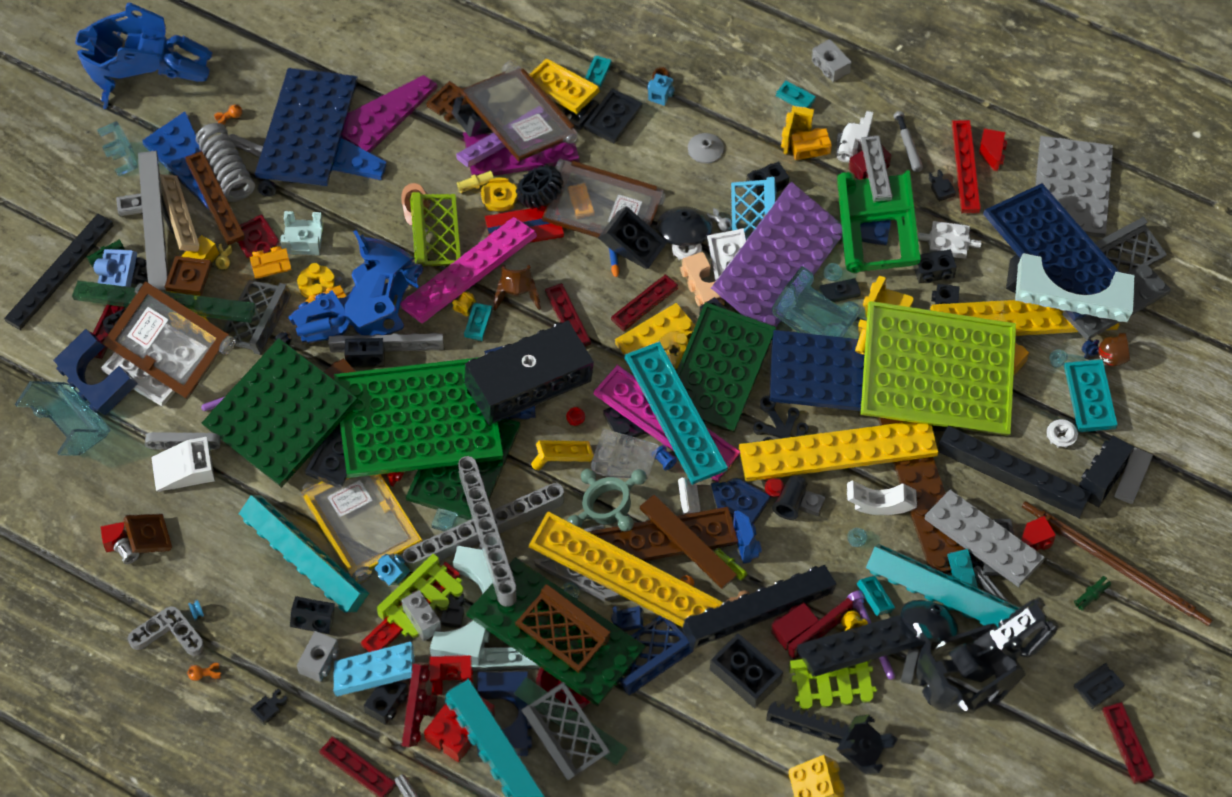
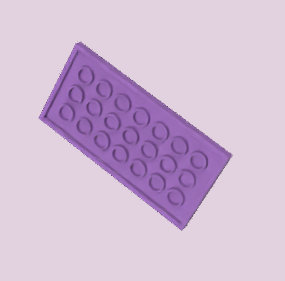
(788, 237)

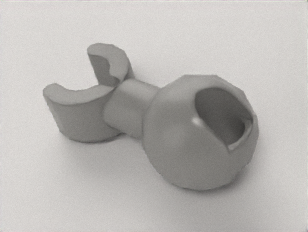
(724, 224)

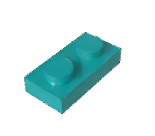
(598, 70)
(794, 95)
(478, 321)
(962, 567)
(875, 595)

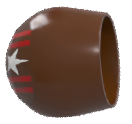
(1114, 350)

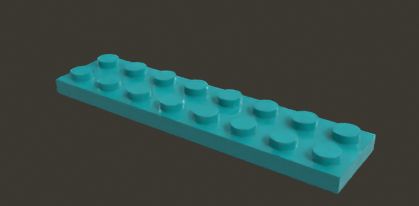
(676, 413)

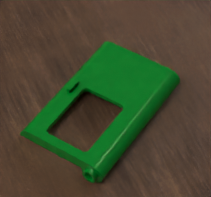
(858, 208)

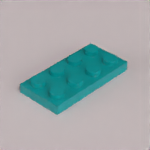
(1090, 395)

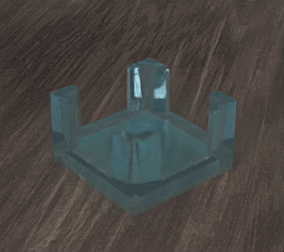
(119, 148)

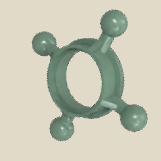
(601, 486)

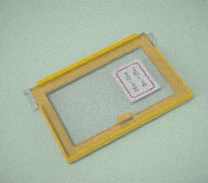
(361, 522)

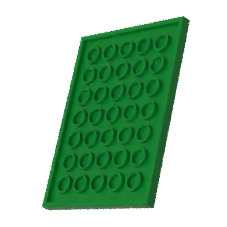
(413, 420)

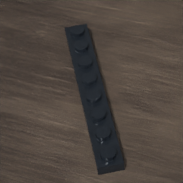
(58, 271)

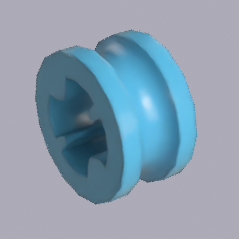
(196, 609)

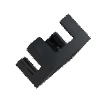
(469, 119)
(864, 744)

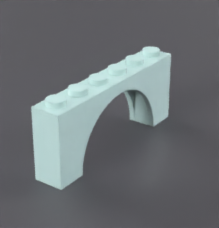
(1036, 288)
(472, 637)

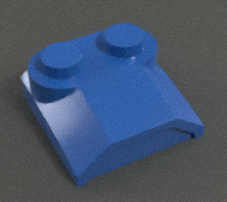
(745, 533)

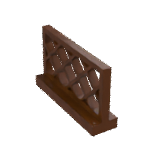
(575, 616)

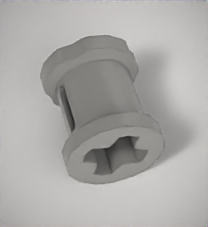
(122, 551)

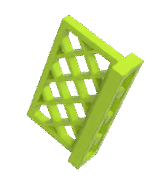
(419, 226)

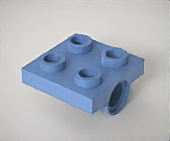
(116, 267)

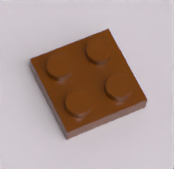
(188, 275)
(147, 533)

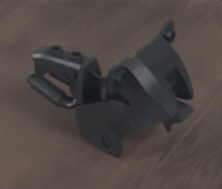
(981, 655)

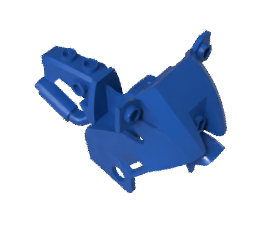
(143, 51)
(369, 300)

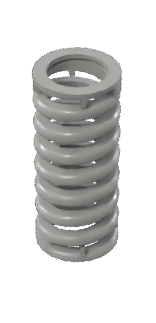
(223, 163)

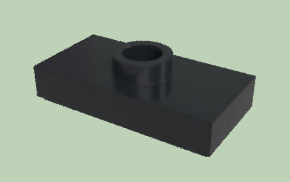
(841, 290)

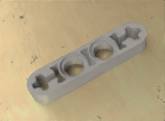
(163, 440)

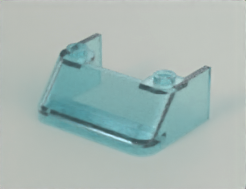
(68, 412)

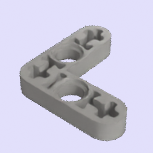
(167, 624)

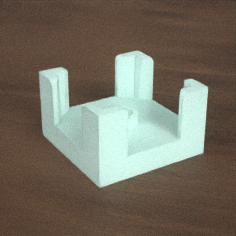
(302, 236)

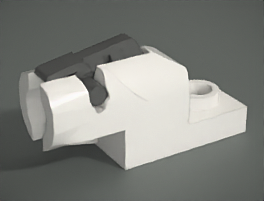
(850, 139)

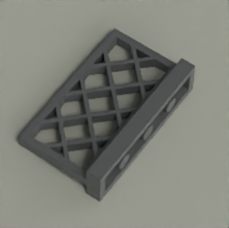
(1125, 235)
(270, 317)
(550, 741)

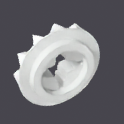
(679, 251)
(1062, 426)

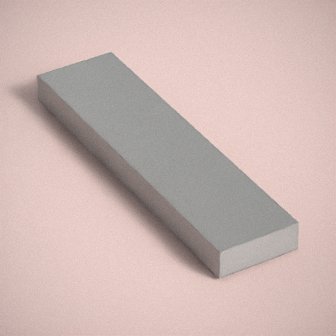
(876, 168)

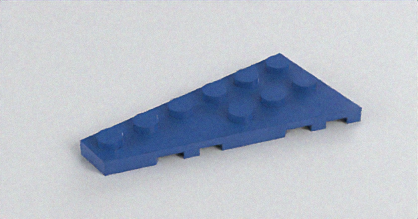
(173, 144)
(358, 162)

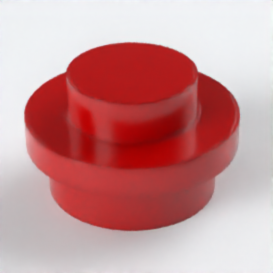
(575, 416)
(774, 487)

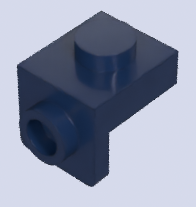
(628, 618)

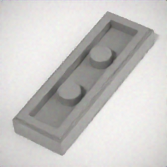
(1133, 475)

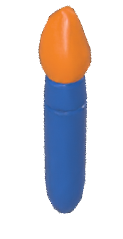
(614, 263)

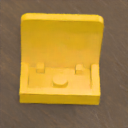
(798, 120)
(881, 294)
(817, 778)

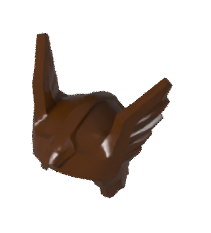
(516, 283)

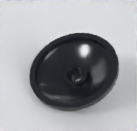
(684, 226)
(932, 615)

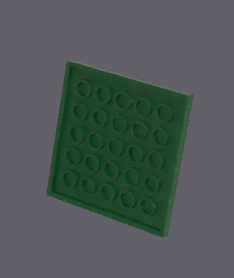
(280, 412)

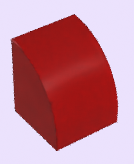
(112, 534)

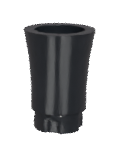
(790, 499)

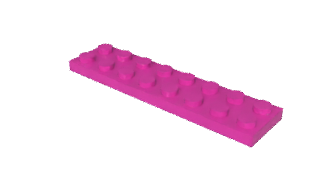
(468, 270)
(625, 396)

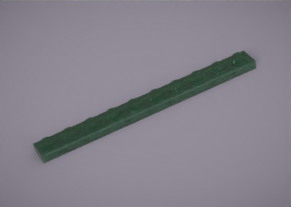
(200, 305)

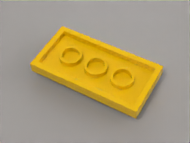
(564, 86)
(649, 332)

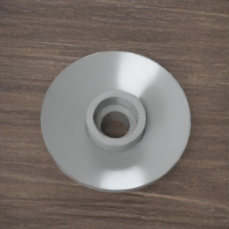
(705, 148)

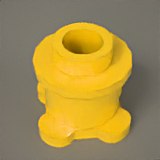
(464, 303)
(853, 620)

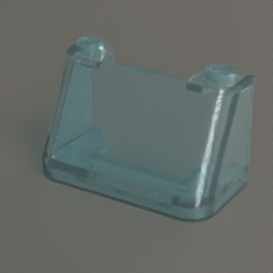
(810, 311)

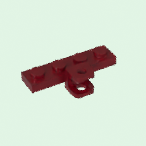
(418, 705)

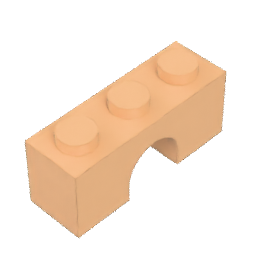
(695, 269)

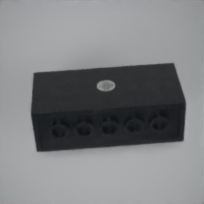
(528, 372)

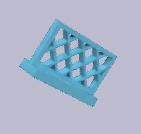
(769, 199)

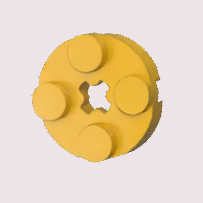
(501, 203)
(312, 273)
(676, 340)

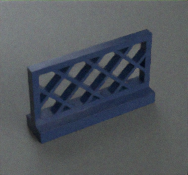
(659, 662)

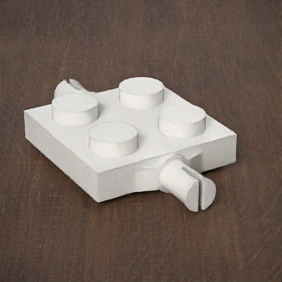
(949, 236)

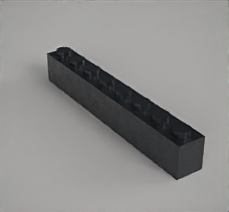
(1014, 472)
(758, 606)

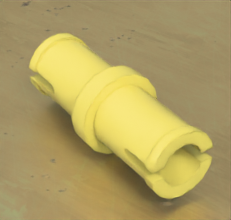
(474, 182)

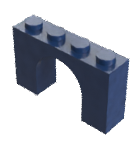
(73, 364)
(503, 686)

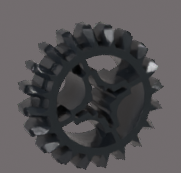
(539, 186)

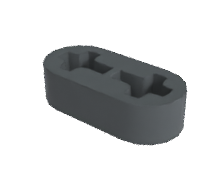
(909, 665)

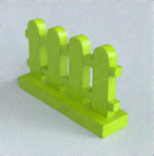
(417, 581)
(823, 683)

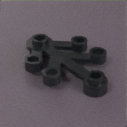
(781, 430)

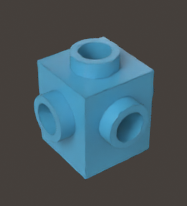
(660, 89)
(392, 569)

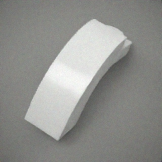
(882, 502)

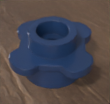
(1090, 348)

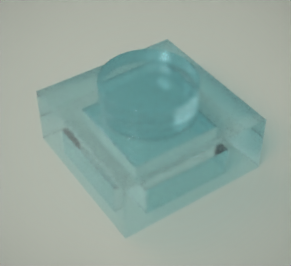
(444, 520)

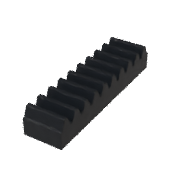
(806, 724)

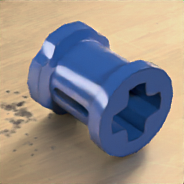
(665, 458)

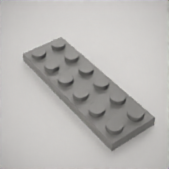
(984, 538)

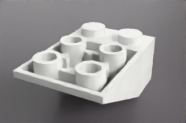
(183, 465)

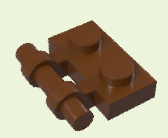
(443, 99)

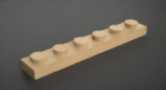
(178, 213)

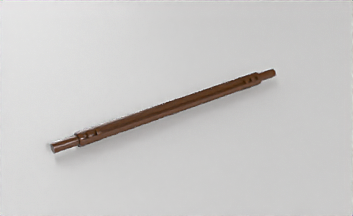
(1119, 565)

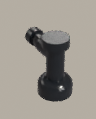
(136, 276)

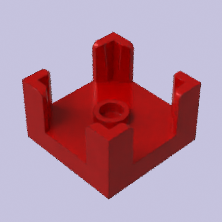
(449, 669)

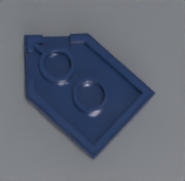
(740, 496)

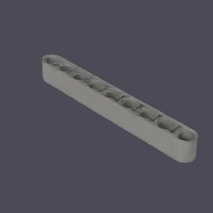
(153, 219)
(506, 511)
(487, 531)

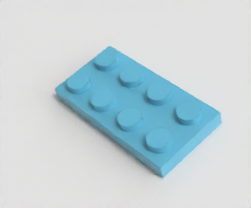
(373, 669)

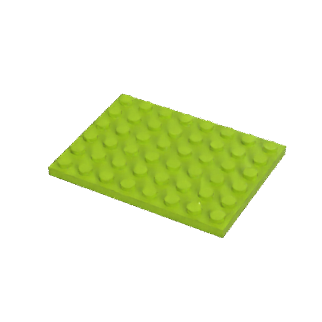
(938, 368)

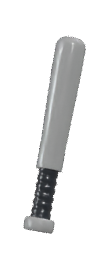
(911, 150)

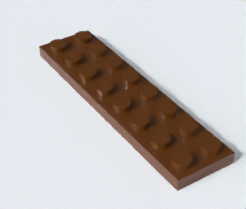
(650, 543)

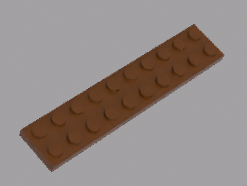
(924, 478)

